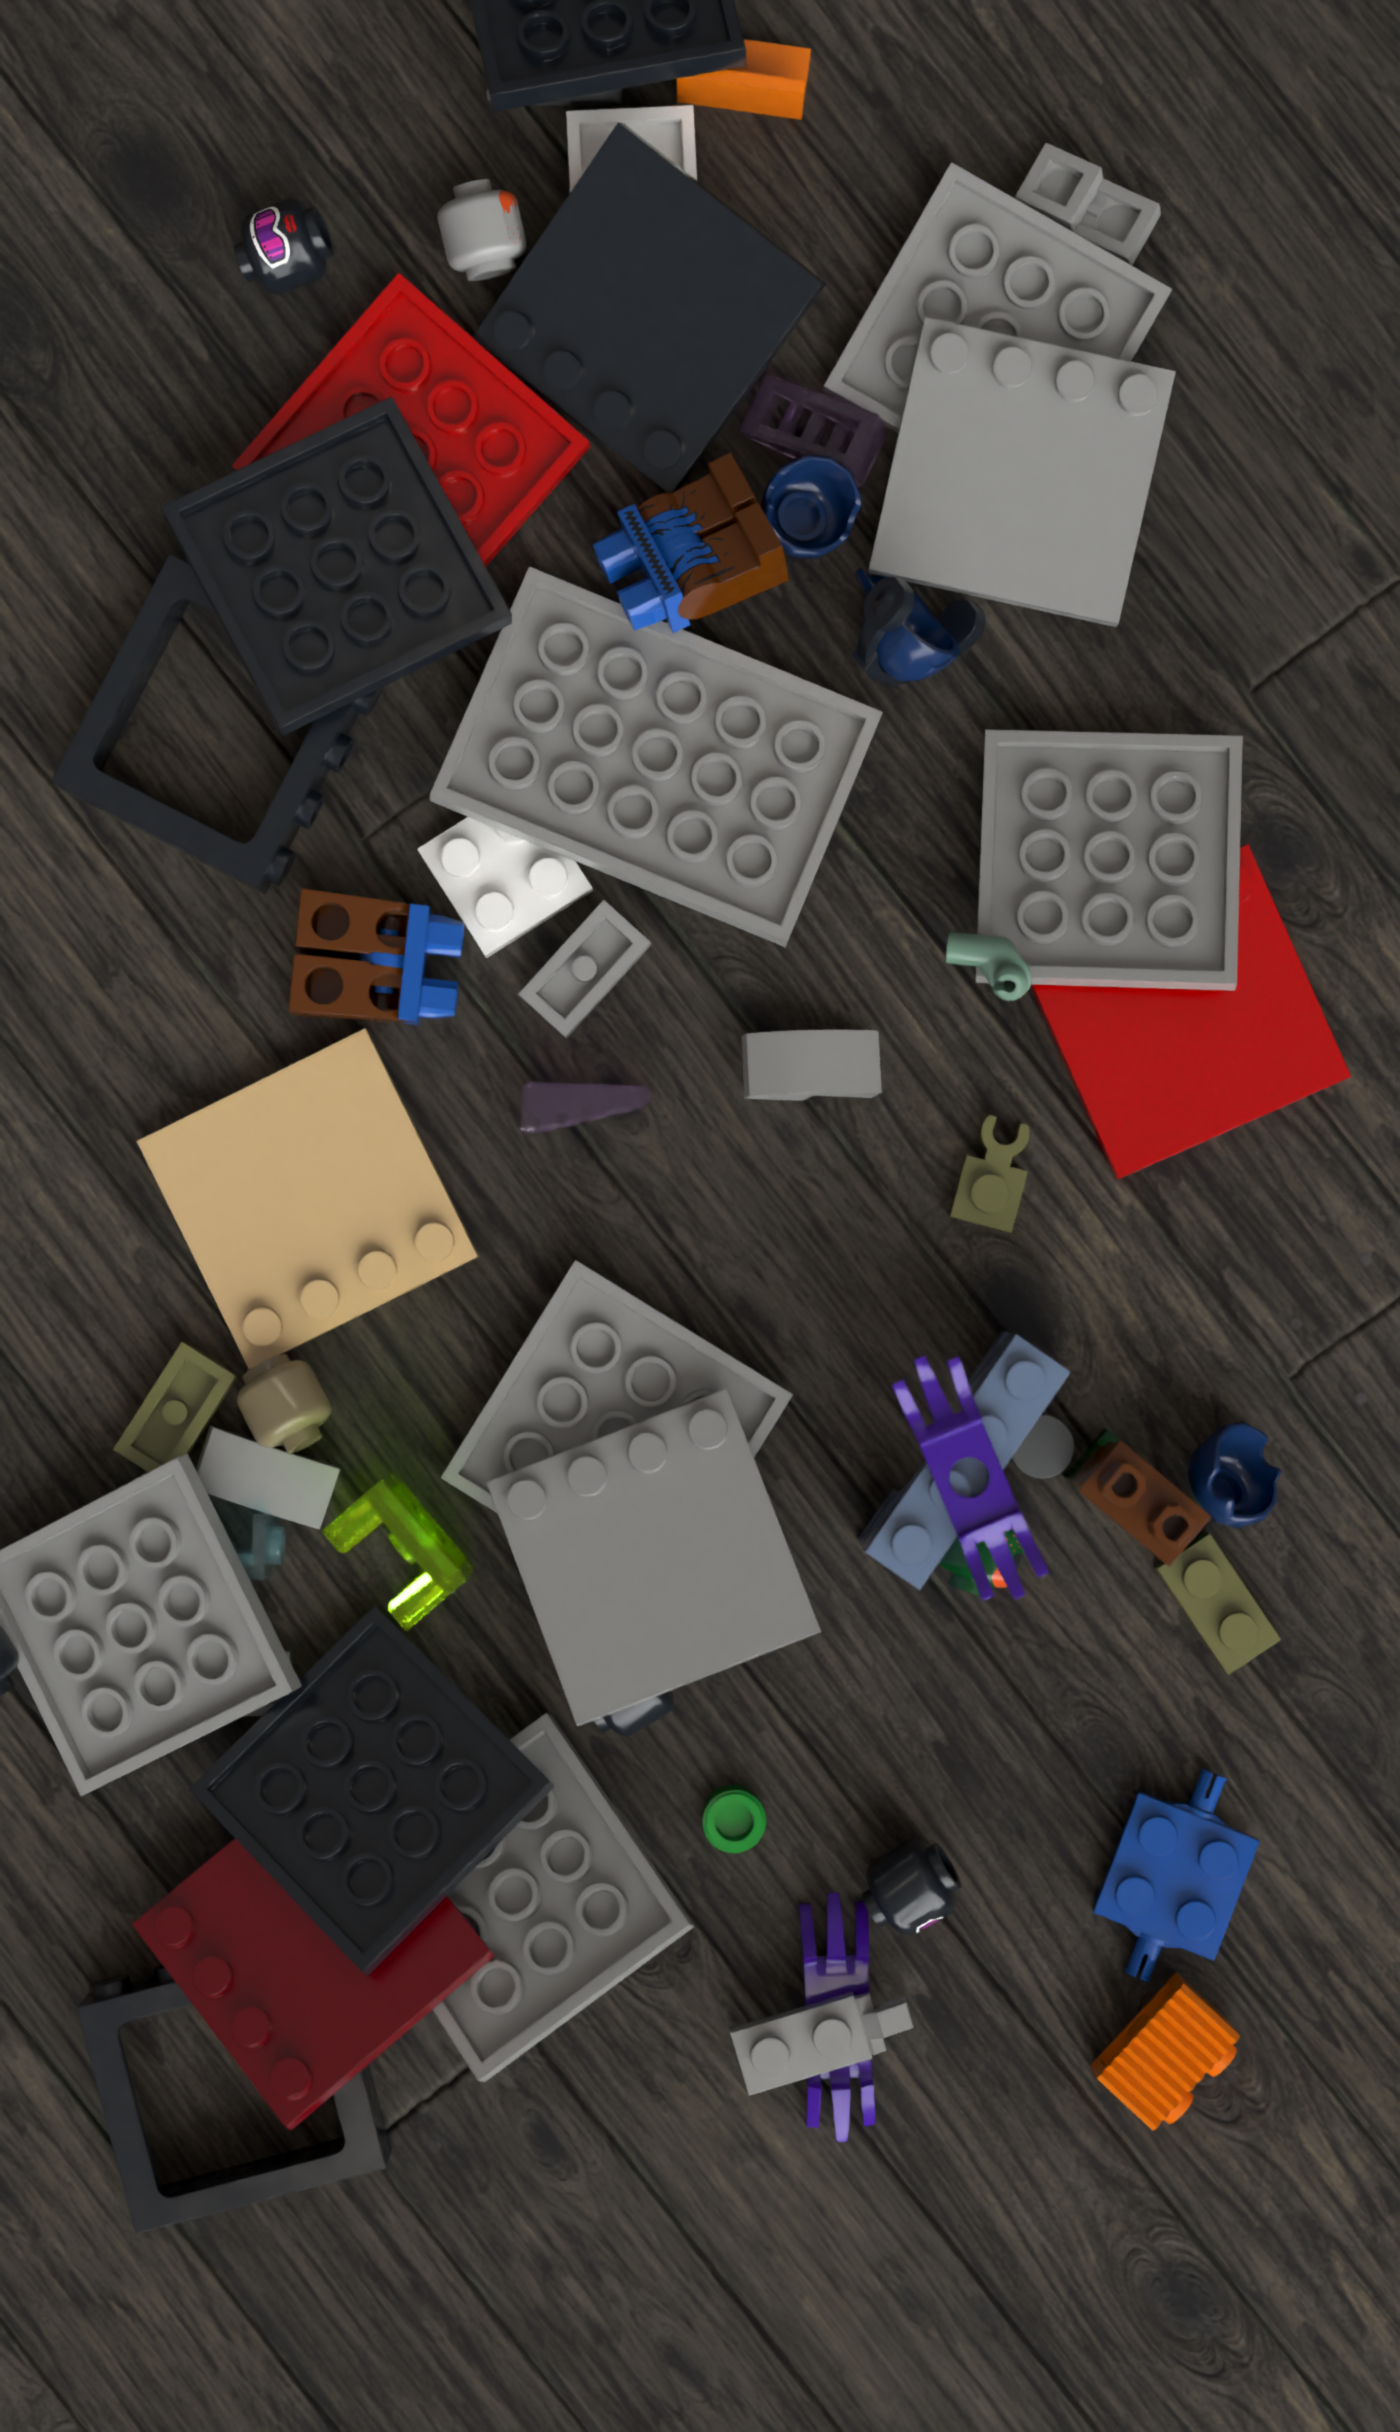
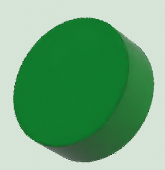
(733, 1819)

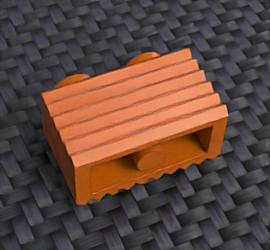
(1166, 2053)

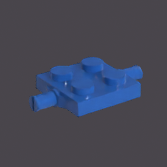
(1176, 1875)

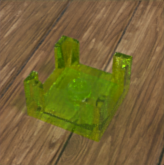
(414, 1537)

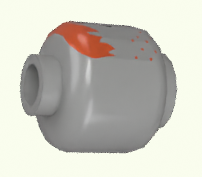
(482, 231)

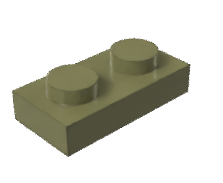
(176, 1408)
(1218, 1604)

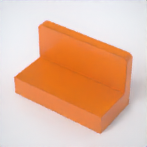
(767, 85)

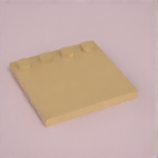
(308, 1198)

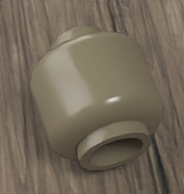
(283, 1403)

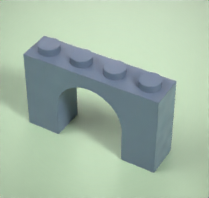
(1011, 1394)

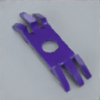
(975, 1517)
(828, 1978)

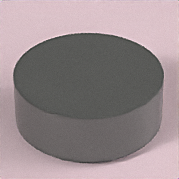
(1045, 1449)

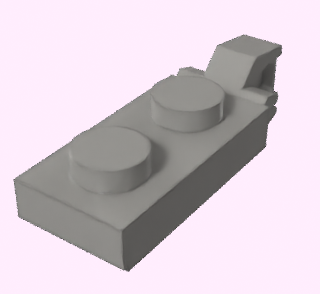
(816, 2039)

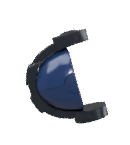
(903, 637)

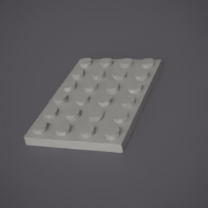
(656, 757)

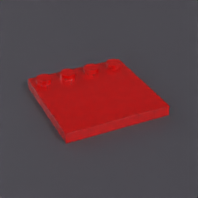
(473, 419)
(1192, 1063)

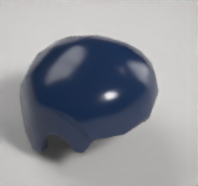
(811, 505)
(1233, 1477)

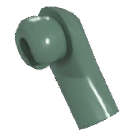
(996, 959)

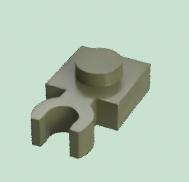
(988, 1187)

